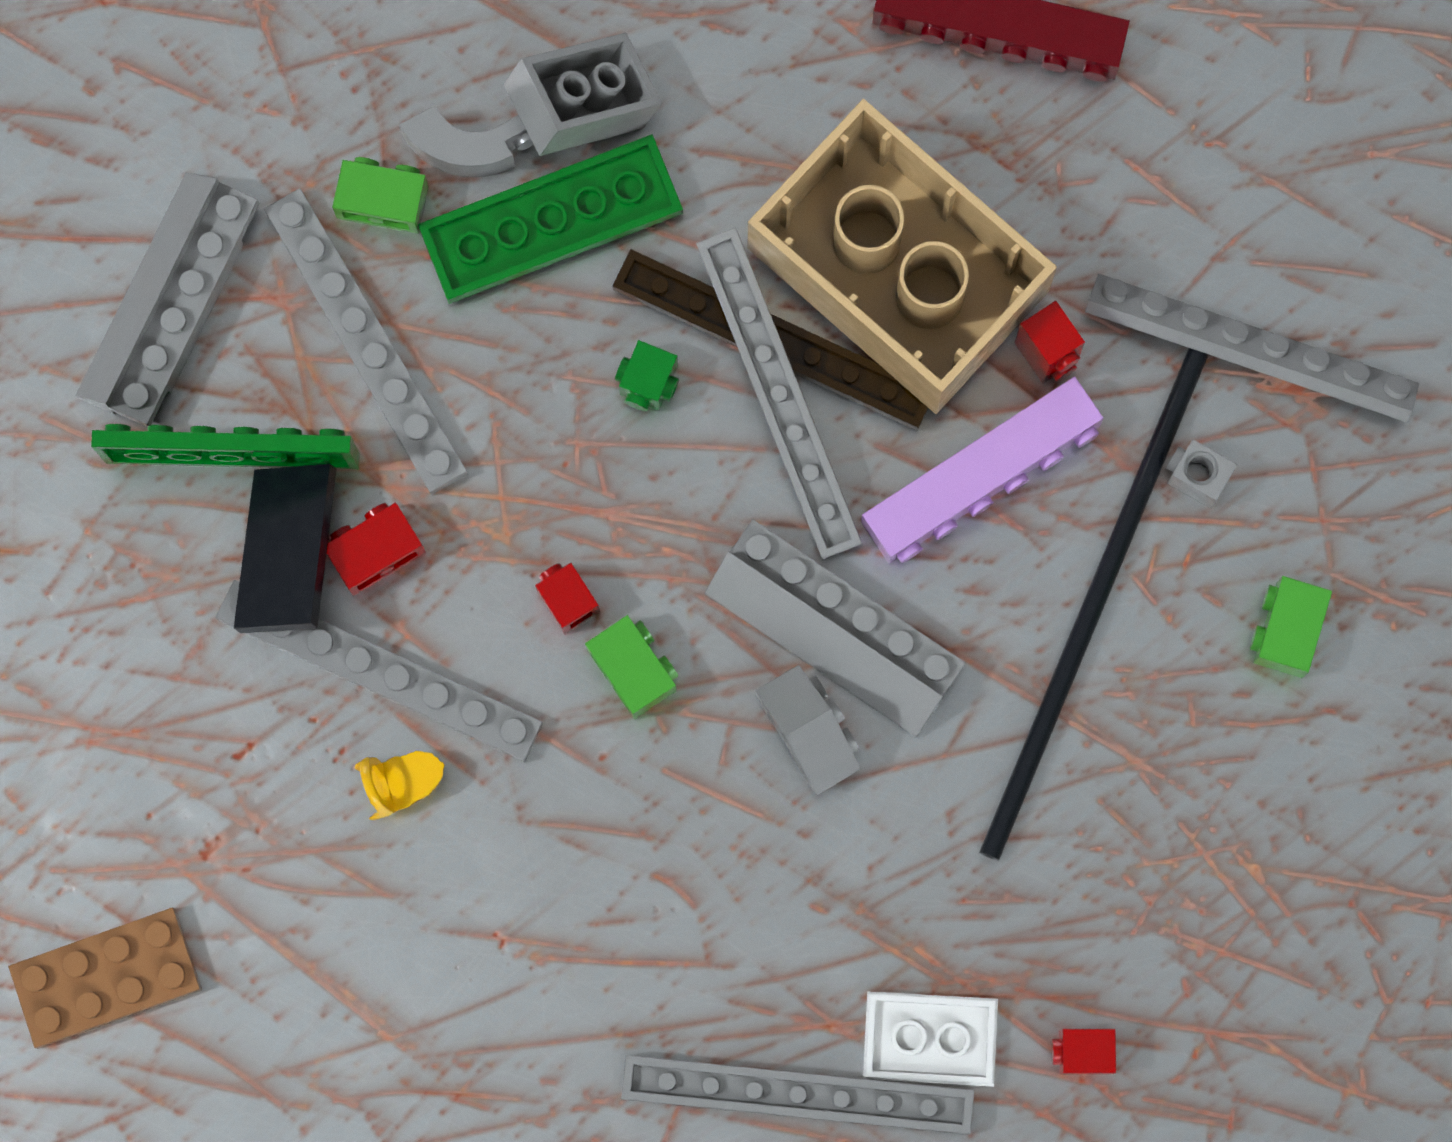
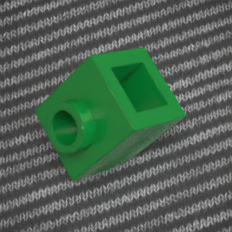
(647, 377)

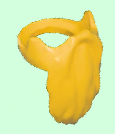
(399, 780)

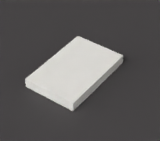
(930, 1039)

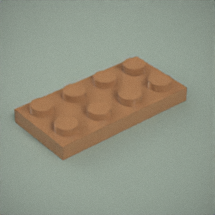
(105, 978)

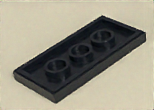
(285, 548)

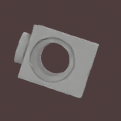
(1219, 471)

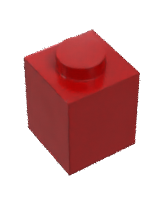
(566, 596)
(1085, 1051)

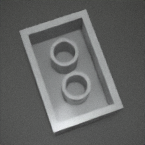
(582, 93)

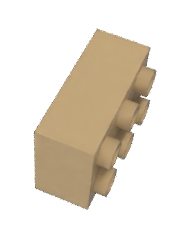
(899, 256)

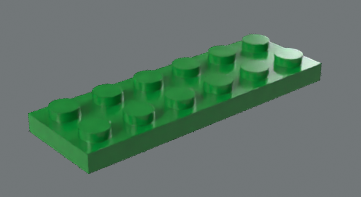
(550, 218)
(236, 449)

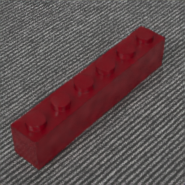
(1016, 29)

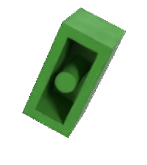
(380, 195)
(1291, 626)
(631, 665)

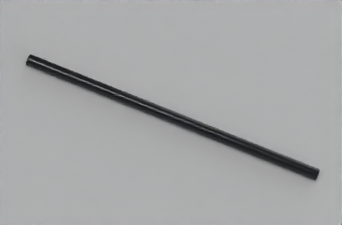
(1093, 605)

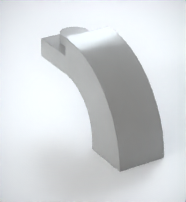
(463, 151)

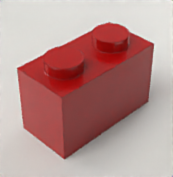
(1050, 343)
(373, 547)

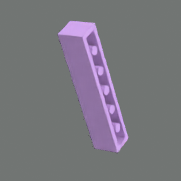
(982, 470)

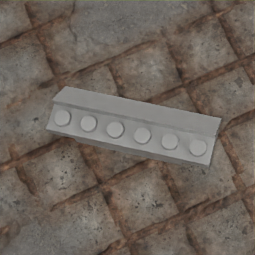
(169, 299)
(834, 628)

